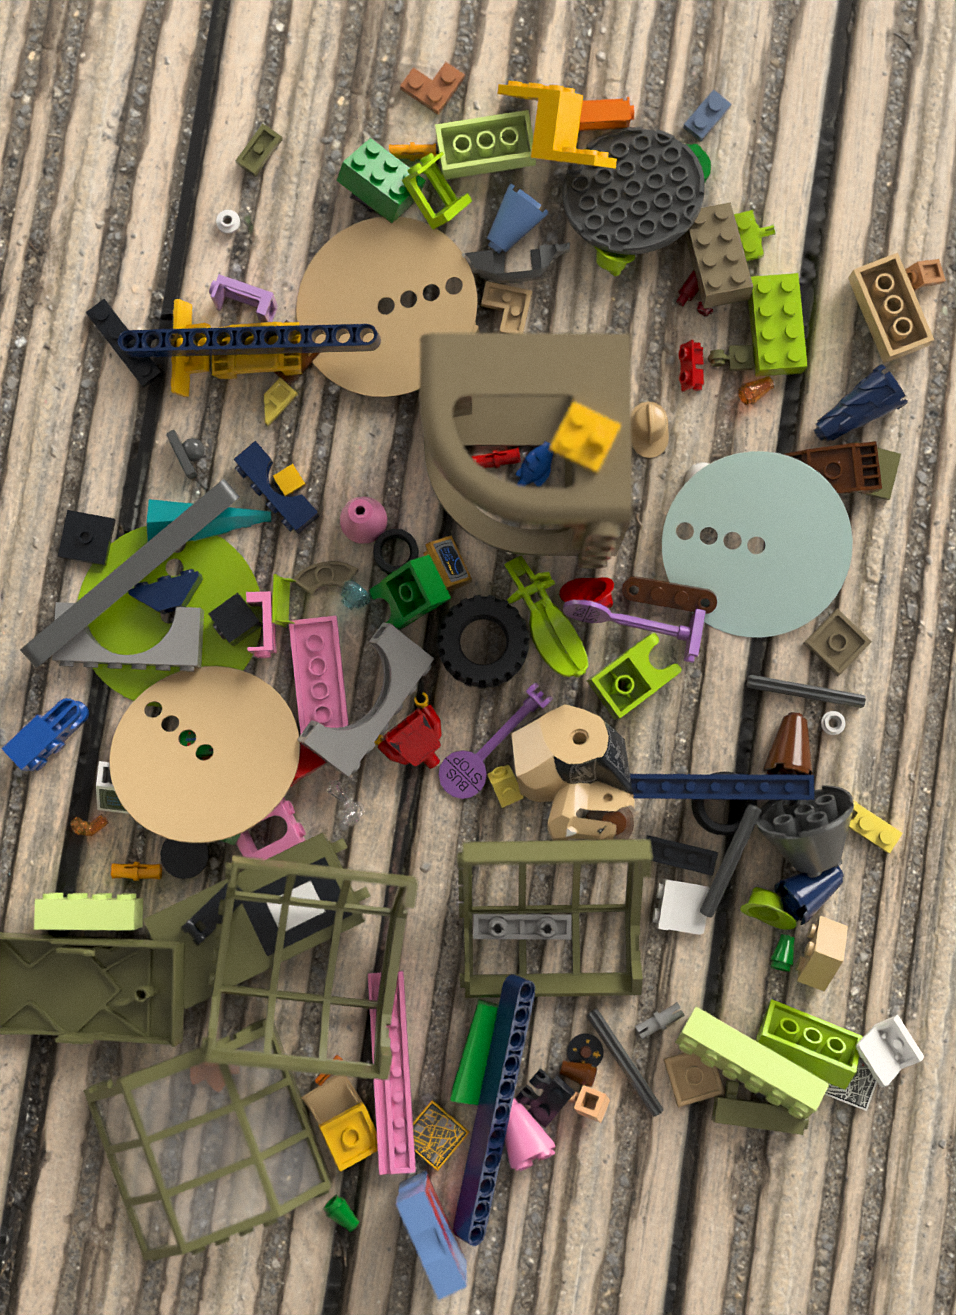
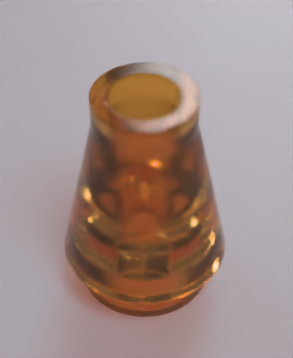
(754, 390)

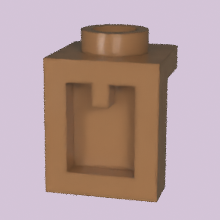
(925, 273)

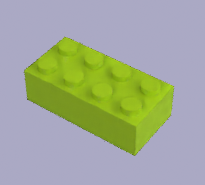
(777, 325)

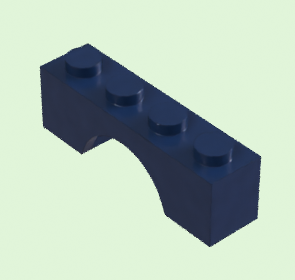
(295, 510)

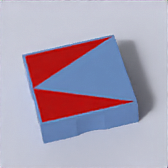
(432, 1235)

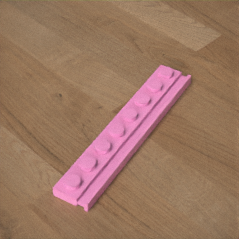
(393, 1096)

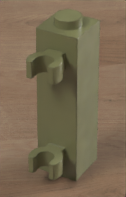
(754, 1113)

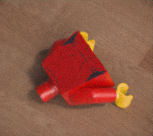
(414, 737)

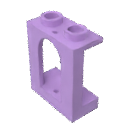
(244, 293)

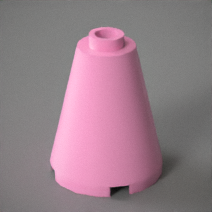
(363, 527)

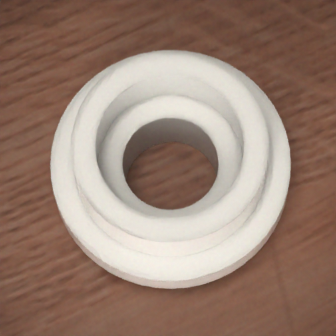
(228, 228)
(839, 720)

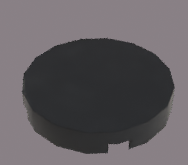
(184, 858)

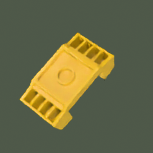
(230, 365)

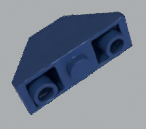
(167, 591)

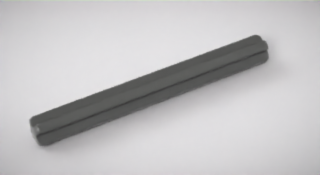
(806, 691)
(730, 861)
(625, 1062)

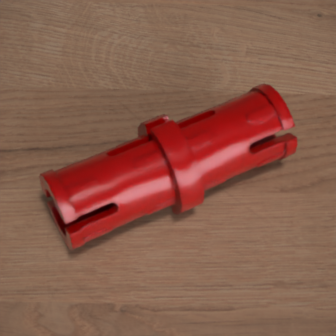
(497, 458)

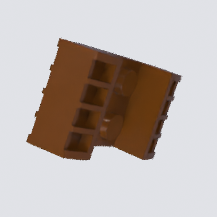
(845, 466)

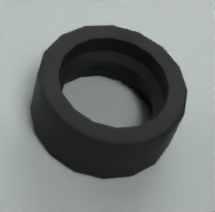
(383, 538)

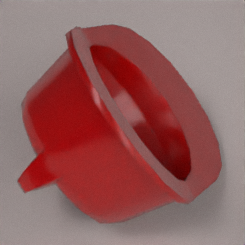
(589, 589)

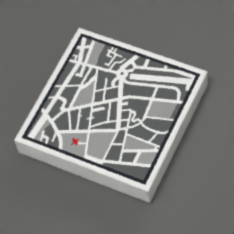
(858, 1091)

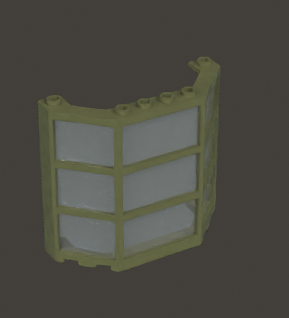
(207, 1147)

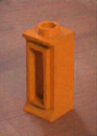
(606, 114)

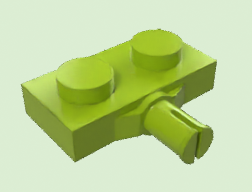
(751, 234)

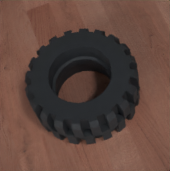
(483, 609)

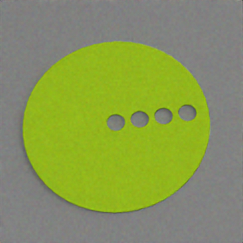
(133, 627)

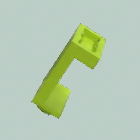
(452, 204)

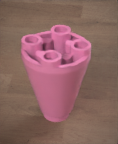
(526, 1139)

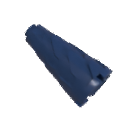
(868, 400)

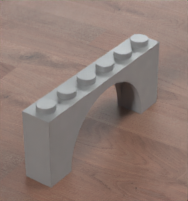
(177, 649)

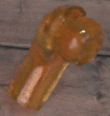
(88, 828)

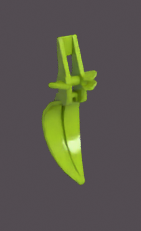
(549, 627)

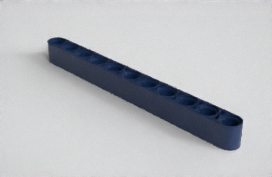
(238, 336)
(494, 1109)

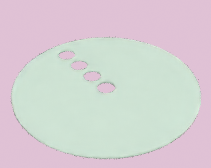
(803, 535)

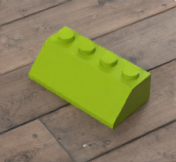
(810, 1043)

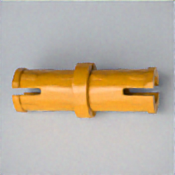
(412, 151)
(136, 871)

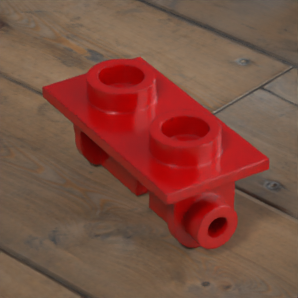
(690, 355)

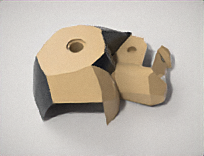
(576, 764)

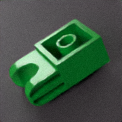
(412, 591)

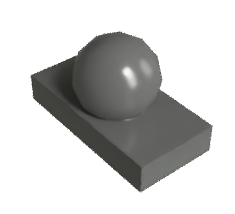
(189, 451)

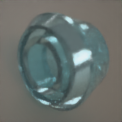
(354, 595)

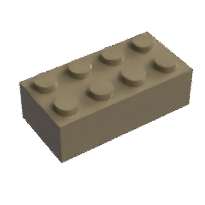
(718, 257)

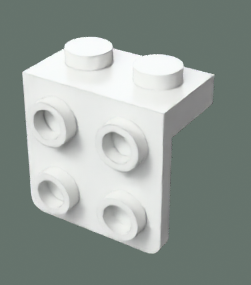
(680, 907)
(888, 1050)

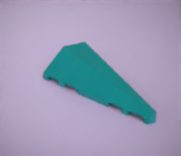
(162, 513)

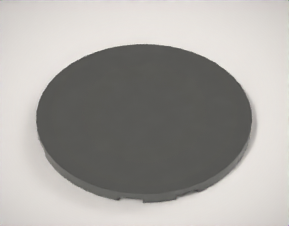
(641, 202)

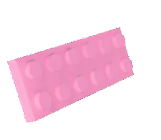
(318, 672)

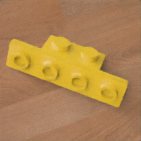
(185, 365)

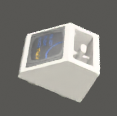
(106, 796)

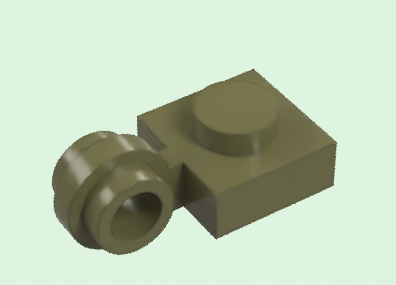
(739, 357)

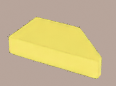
(277, 399)

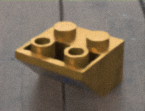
(448, 563)

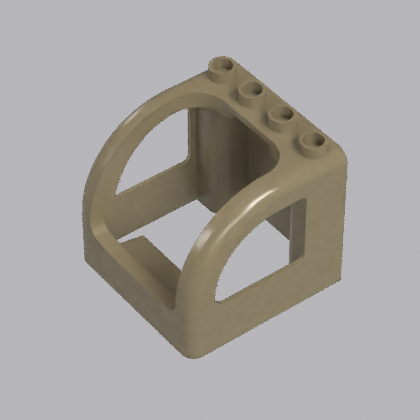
(518, 394)

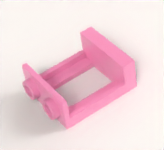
(269, 629)
(294, 835)

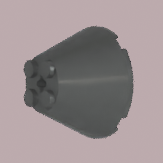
(809, 831)

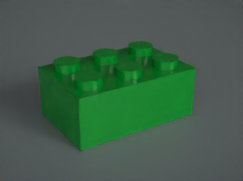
(377, 179)

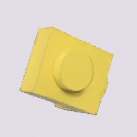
(505, 785)

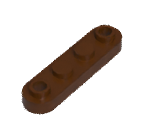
(669, 594)

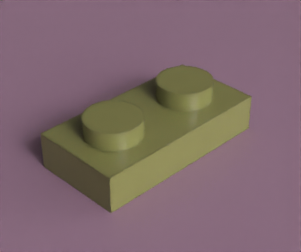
(259, 149)

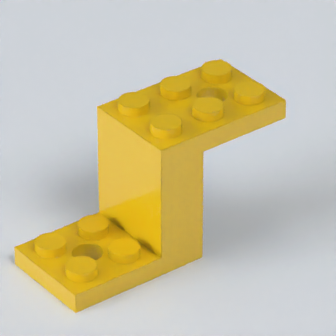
(556, 124)

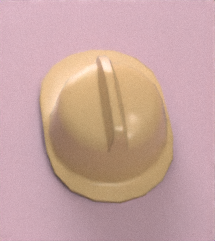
(649, 429)

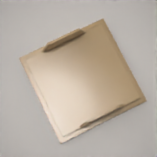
(331, 1098)

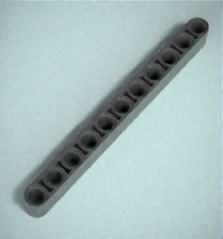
(129, 573)

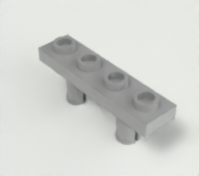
(522, 926)

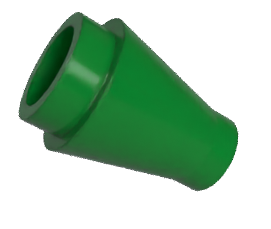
(783, 955)
(340, 1212)

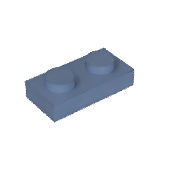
(707, 115)

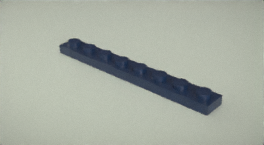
(722, 786)

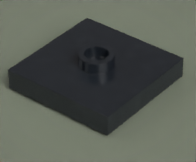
(86, 537)

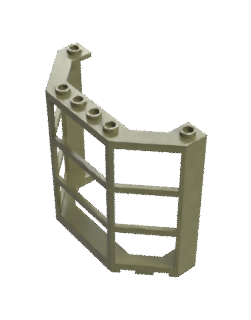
(576, 852)
(397, 914)

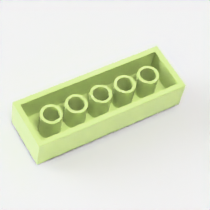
(751, 1064)

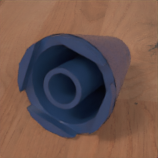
(806, 895)

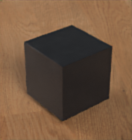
(234, 620)

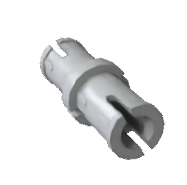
(659, 1021)

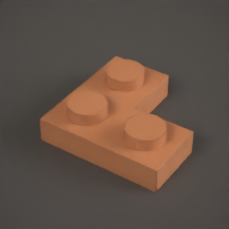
(435, 92)

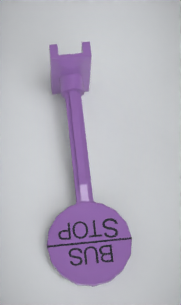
(596, 613)
(464, 772)

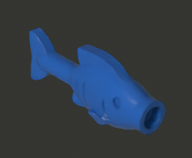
(536, 466)

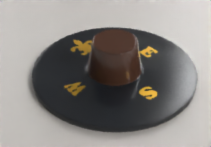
(585, 1049)

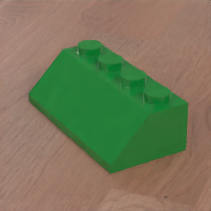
(474, 1057)

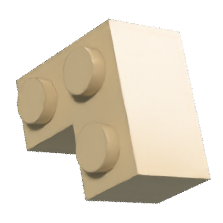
(822, 954)

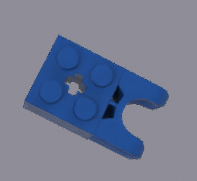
(46, 734)

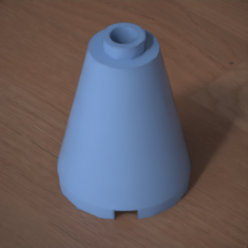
(514, 219)

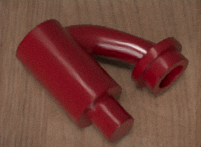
(688, 292)

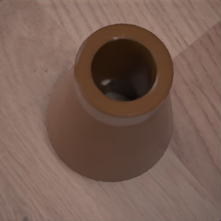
(580, 1073)

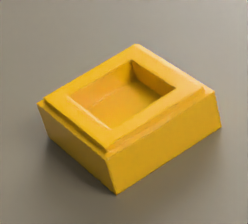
(289, 480)

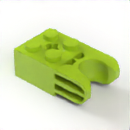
(638, 674)

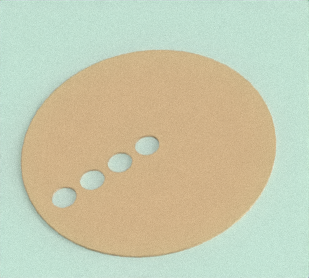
(377, 263)
(212, 798)

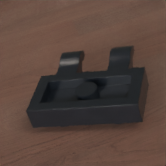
(550, 1102)

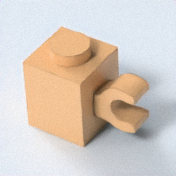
(590, 1103)

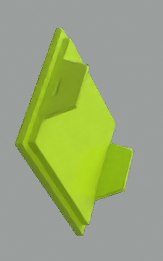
(280, 601)

